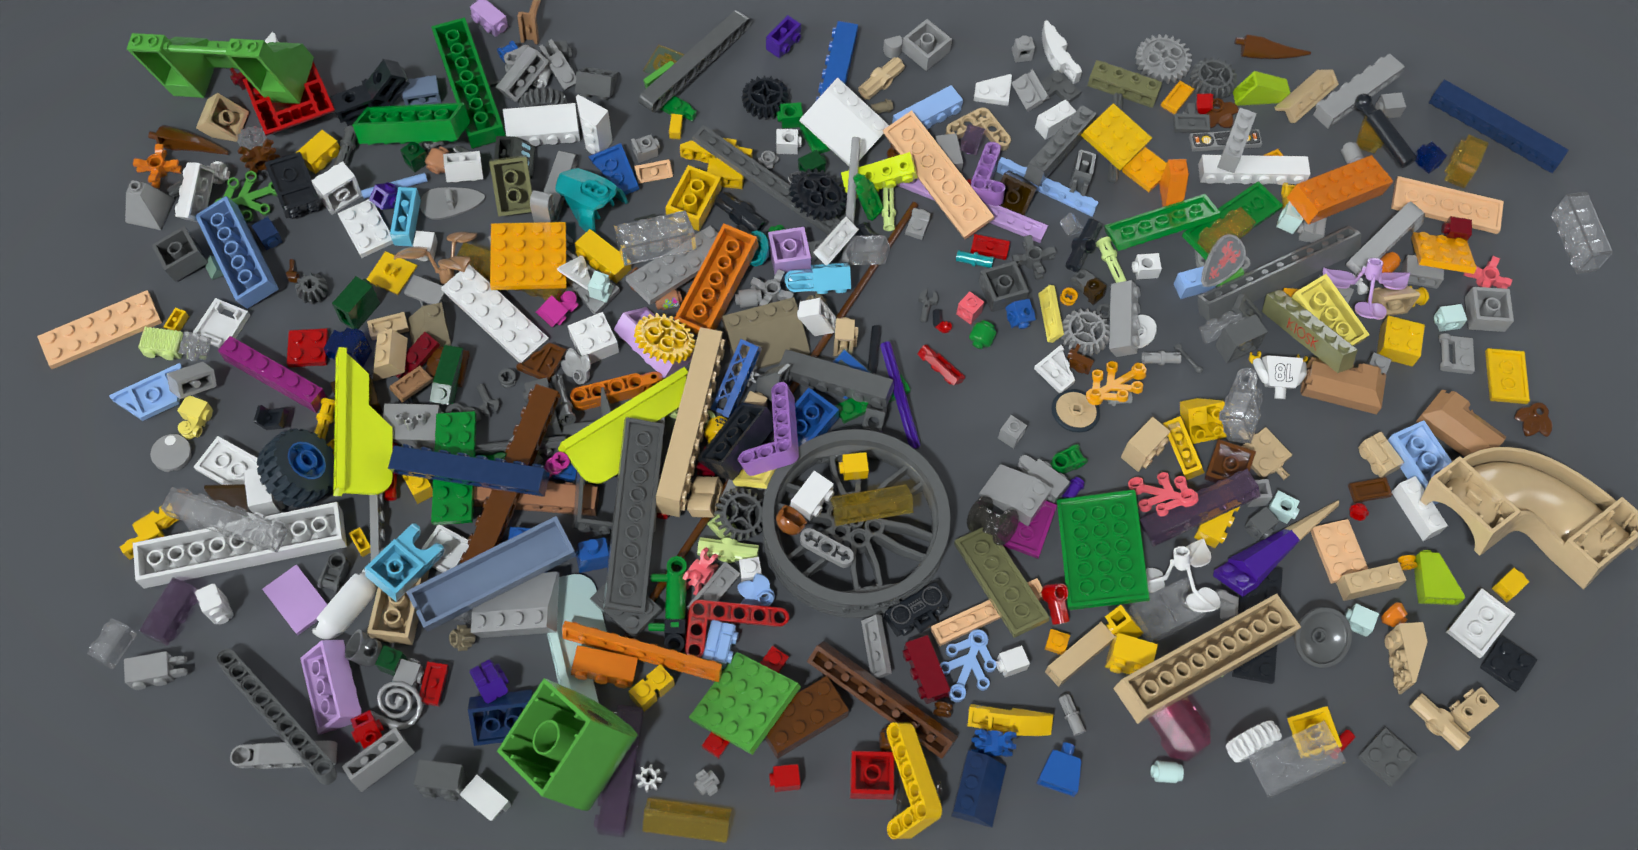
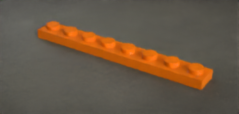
(645, 652)

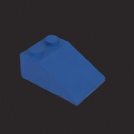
(813, 416)

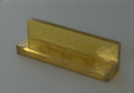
(872, 504)
(686, 820)

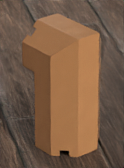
(1353, 388)
(1458, 426)

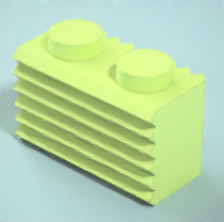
(161, 343)

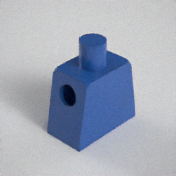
(592, 554)
(1062, 771)

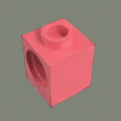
(970, 308)

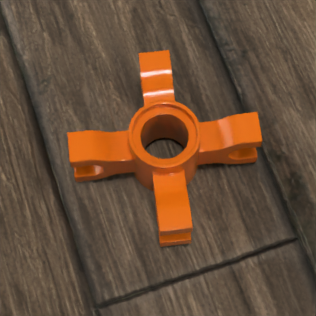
(157, 165)

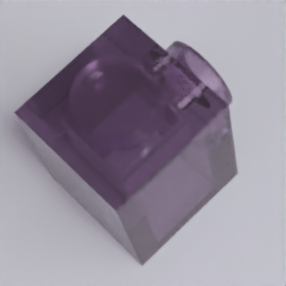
(972, 139)

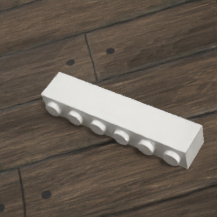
(1256, 168)

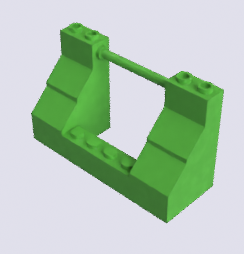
(188, 63)

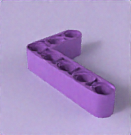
(785, 445)

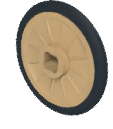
(1082, 419)

